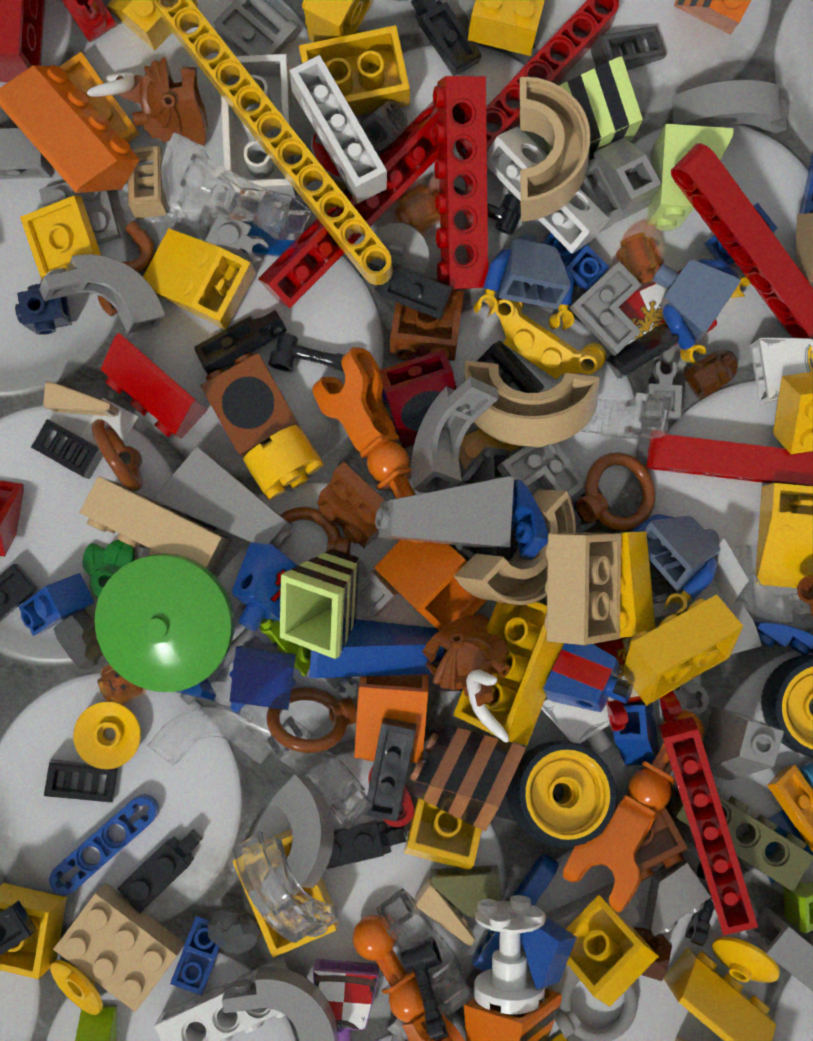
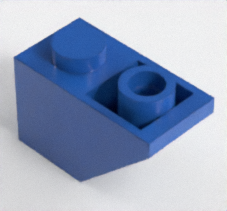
(55, 603)
(639, 738)

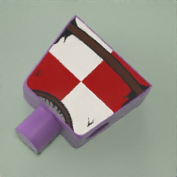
(348, 990)

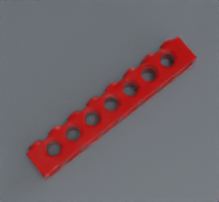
(316, 249)

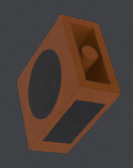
(248, 403)

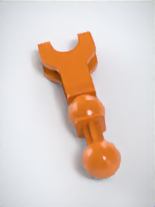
(366, 420)
(620, 841)

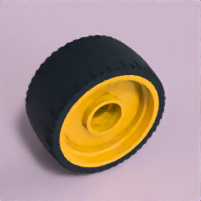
(787, 703)
(586, 799)

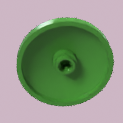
(164, 622)

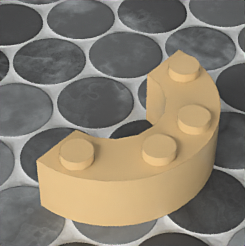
(564, 125)
(535, 417)
(519, 579)

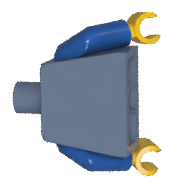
(530, 275)
(696, 299)
(682, 554)

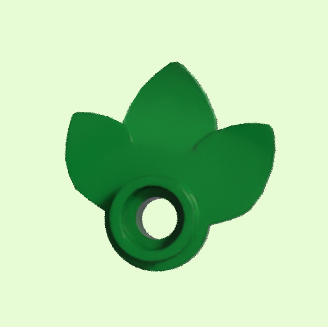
(104, 563)

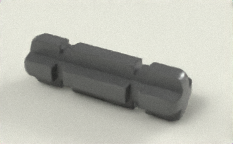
(344, 686)

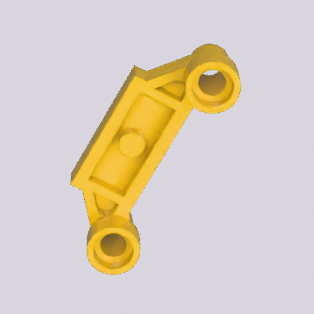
(544, 347)

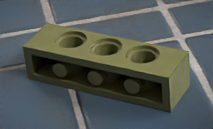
(787, 862)

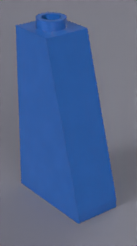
(378, 651)

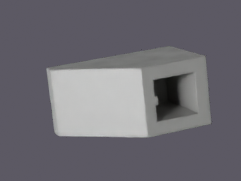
(628, 173)
(672, 896)

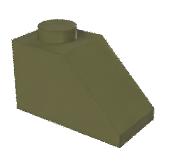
(467, 887)

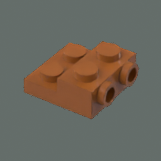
(421, 334)
(351, 505)
(660, 845)

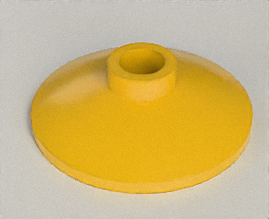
(91, 739)
(745, 960)
(77, 986)

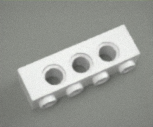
(338, 129)
(572, 224)
(207, 1009)

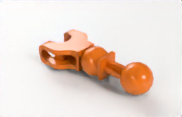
(405, 1000)

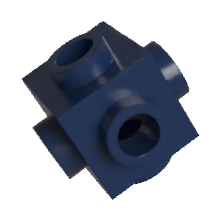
(42, 315)

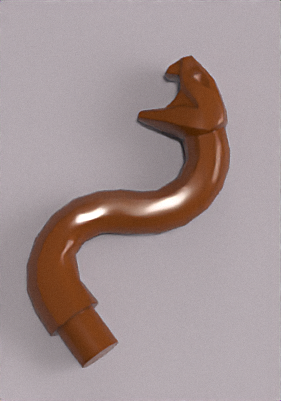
(146, 249)

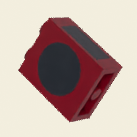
(413, 388)

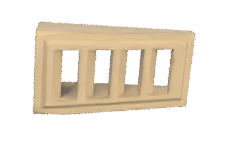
(147, 202)
(66, 400)
(443, 912)

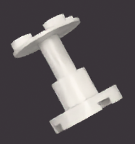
(509, 981)

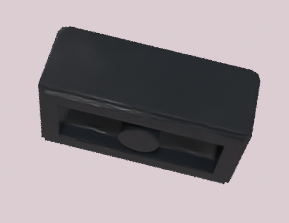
(642, 351)
(511, 369)

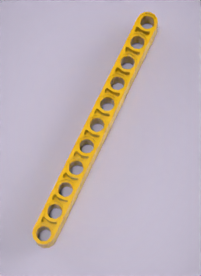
(279, 148)

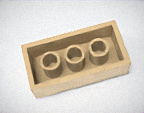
(151, 524)

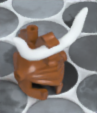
(164, 104)
(470, 663)

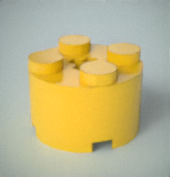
(283, 461)

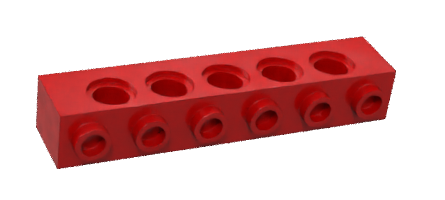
(470, 96)
(708, 825)

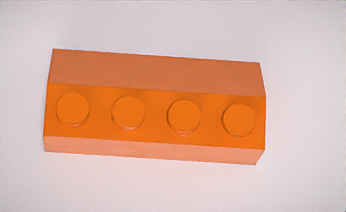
(68, 130)

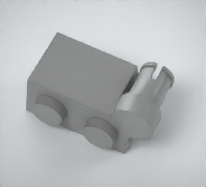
(20, 157)

